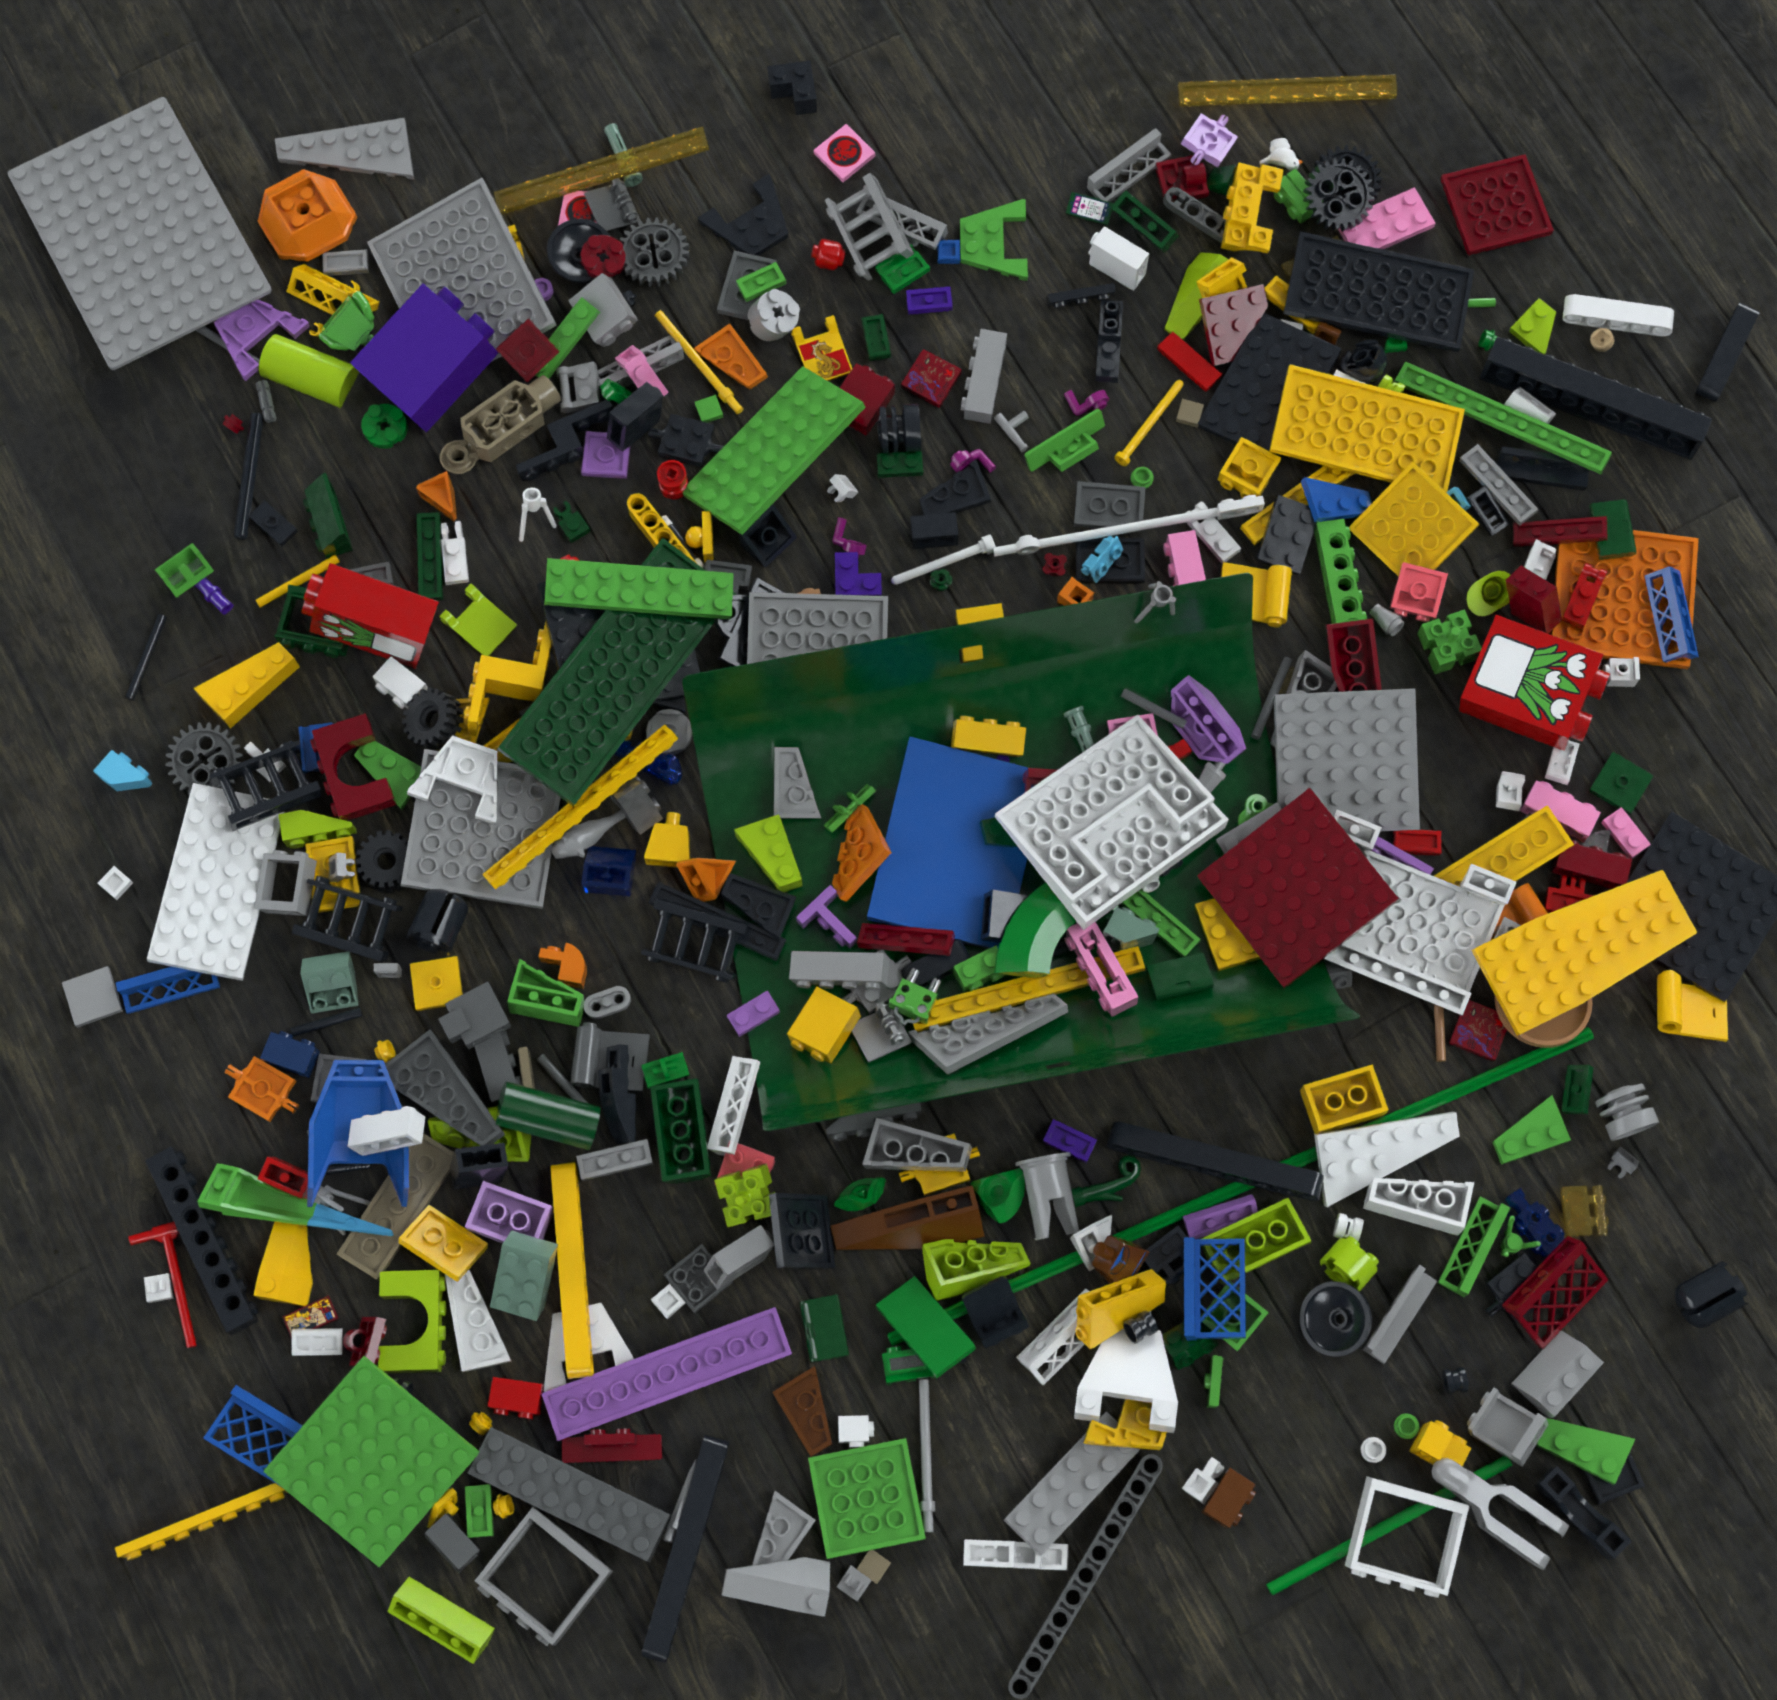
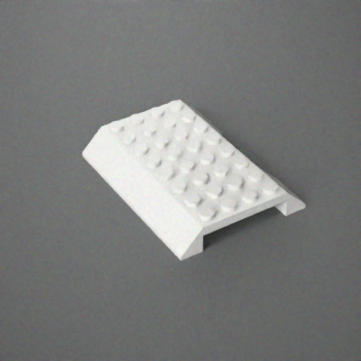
(1427, 934)

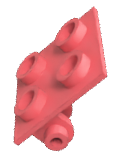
(743, 1159)

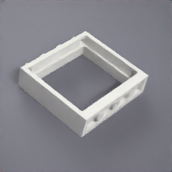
(1450, 1550)

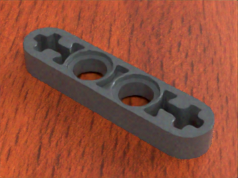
(1198, 220)

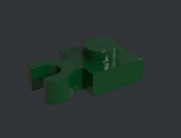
(571, 524)

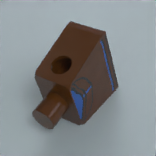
(1118, 1258)

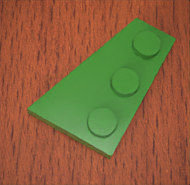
(385, 763)

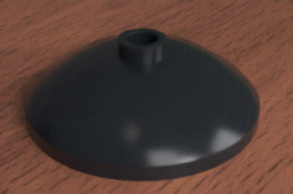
(567, 243)
(1321, 1319)

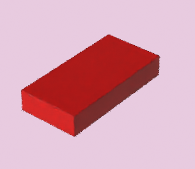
(1418, 841)

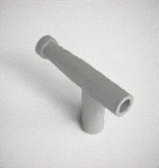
(1008, 427)

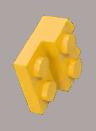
(1248, 468)

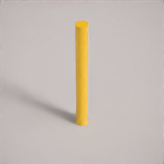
(298, 580)

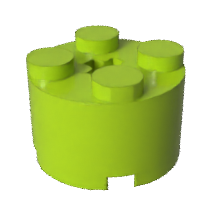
(1349, 1263)

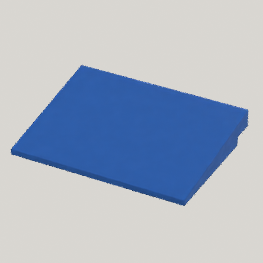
(937, 843)

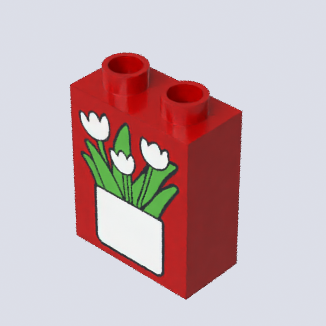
(369, 614)
(1533, 683)

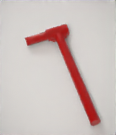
(165, 1234)

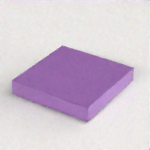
(603, 458)

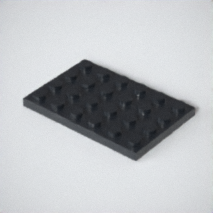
(1254, 383)

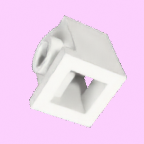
(1628, 678)

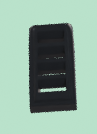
(1493, 506)

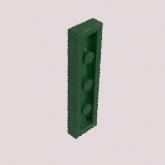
(429, 555)

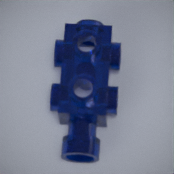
(662, 766)
(1535, 1230)

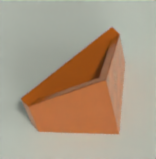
(440, 494)
(705, 876)

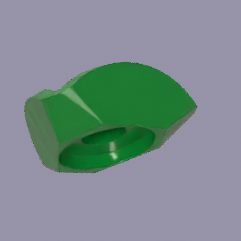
(861, 1194)
(1000, 1194)

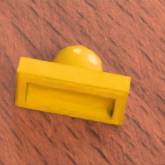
(702, 536)

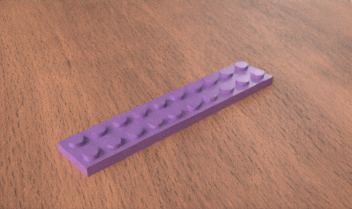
(666, 1373)

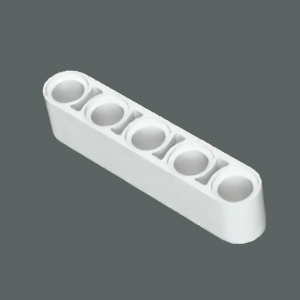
(1618, 315)

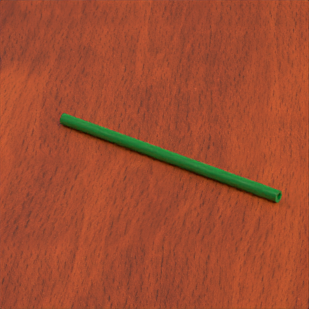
(1376, 1531)

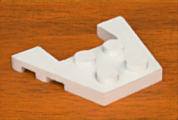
(466, 767)
(603, 1339)

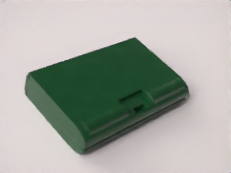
(1620, 531)
(1179, 976)
(824, 1328)

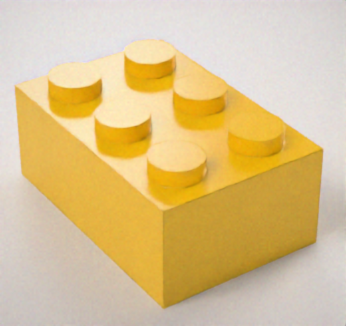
(1344, 1100)

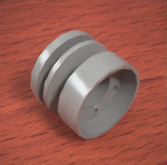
(1627, 1112)

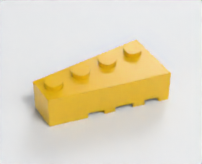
(247, 684)

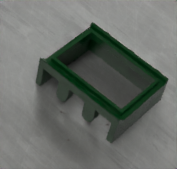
(307, 642)

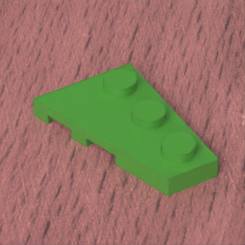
(1533, 1133)

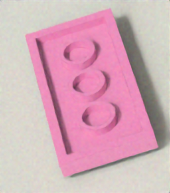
(1391, 222)

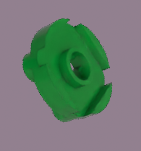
(391, 435)

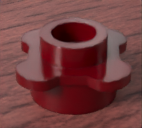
(1052, 570)

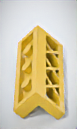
(324, 283)

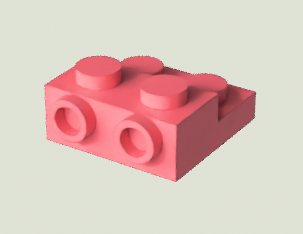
(1418, 592)

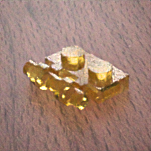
(1577, 1213)

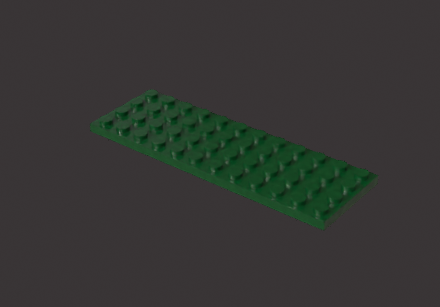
(603, 690)

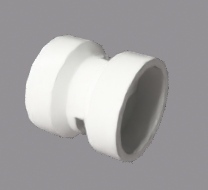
(1354, 1227)

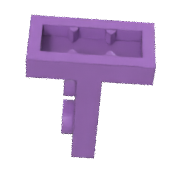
(826, 918)

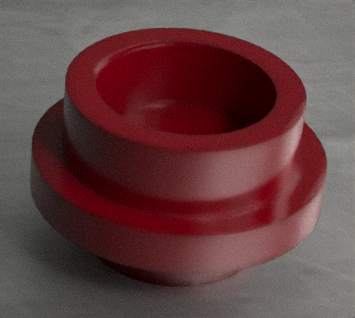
(233, 423)

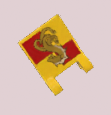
(823, 353)

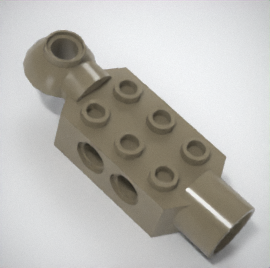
(500, 423)

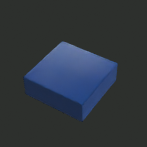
(949, 252)

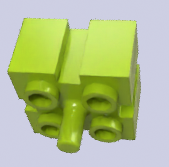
(745, 1194)

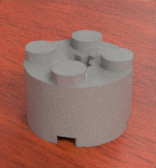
(773, 315)

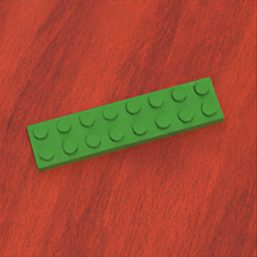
(638, 588)

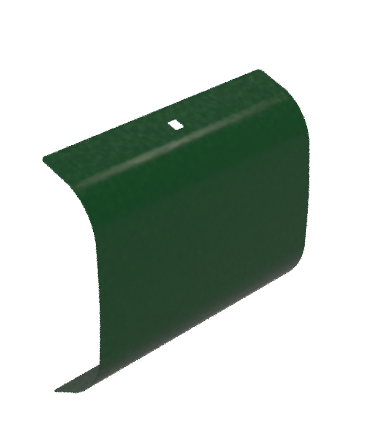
(852, 725)

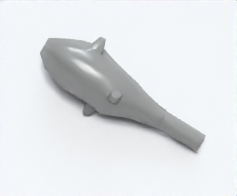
(583, 836)

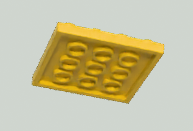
(1413, 522)

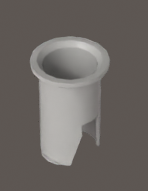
(1046, 1181)

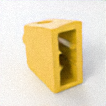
(668, 843)

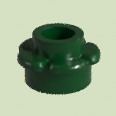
(940, 585)

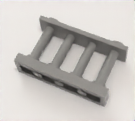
(890, 226)

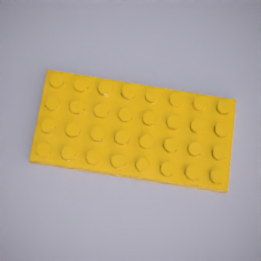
(1364, 427)

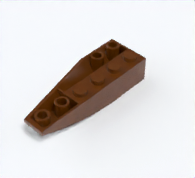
(914, 1223)

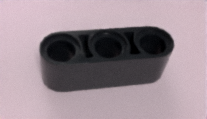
(937, 966)

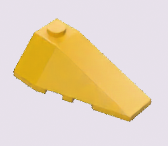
(286, 1266)

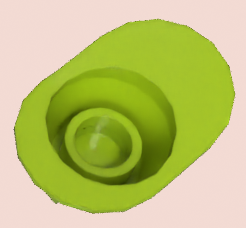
(1488, 594)

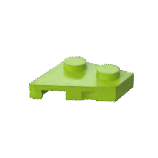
(1535, 326)

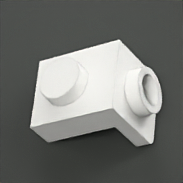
(1509, 791)

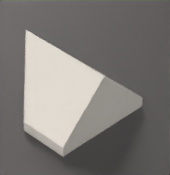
(1088, 1237)

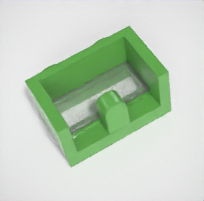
(184, 570)

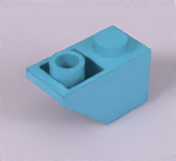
(120, 774)

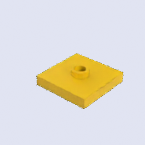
(435, 982)

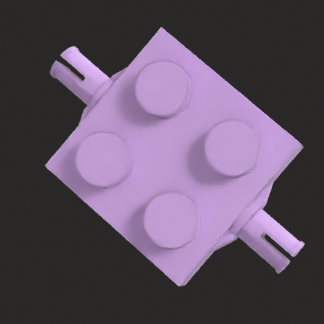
(1209, 140)

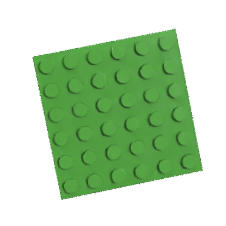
(371, 1461)

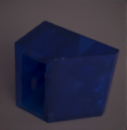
(608, 871)

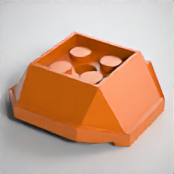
(311, 234)

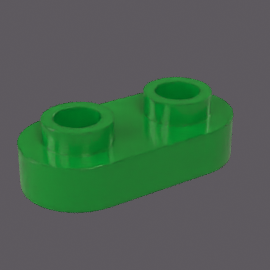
(614, 391)

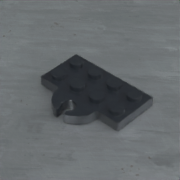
(736, 630)

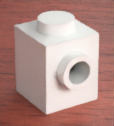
(855, 1430)

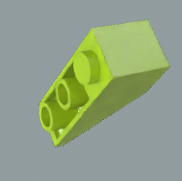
(307, 827)

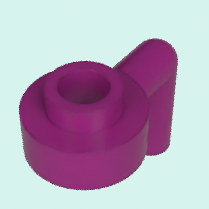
(1096, 400)
(962, 460)
(847, 545)

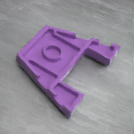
(248, 326)

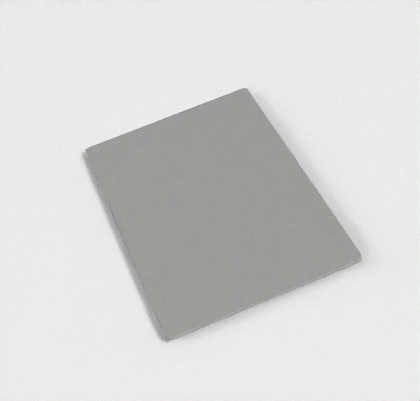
(138, 233)

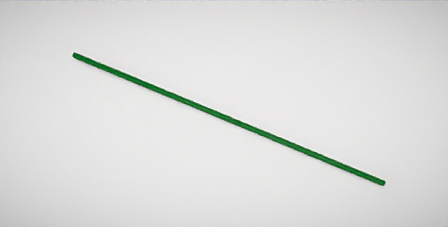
(1299, 1160)

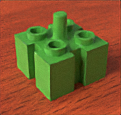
(1449, 642)

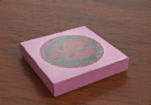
(844, 153)
(575, 207)

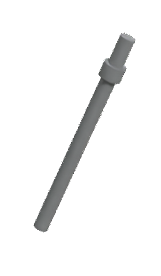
(927, 1506)

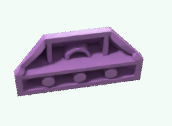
(1208, 725)

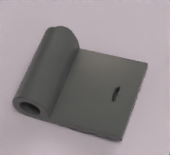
(591, 1055)

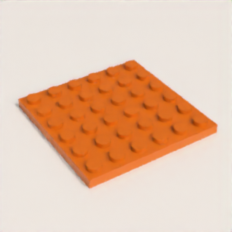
(1622, 614)

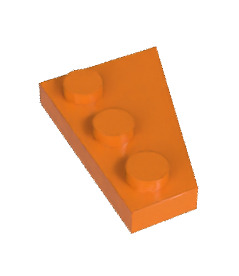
(732, 356)

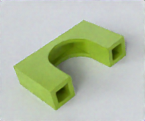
(426, 1352)

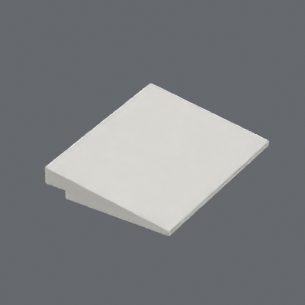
(1112, 820)

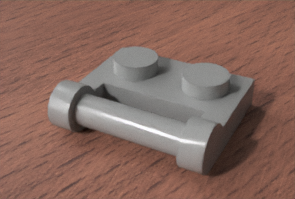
(586, 386)

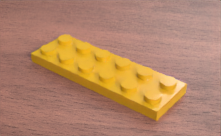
(1515, 850)

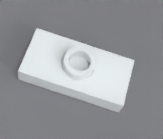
(1562, 763)
(317, 1342)

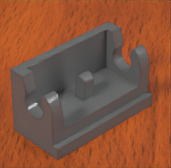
(452, 1543)

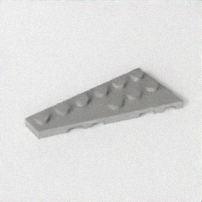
(359, 148)

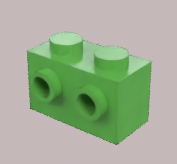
(977, 970)

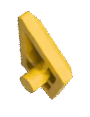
(444, 1505)

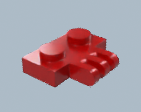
(1565, 895)

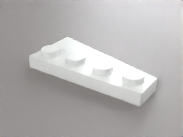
(474, 1328)

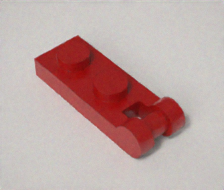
(1583, 596)

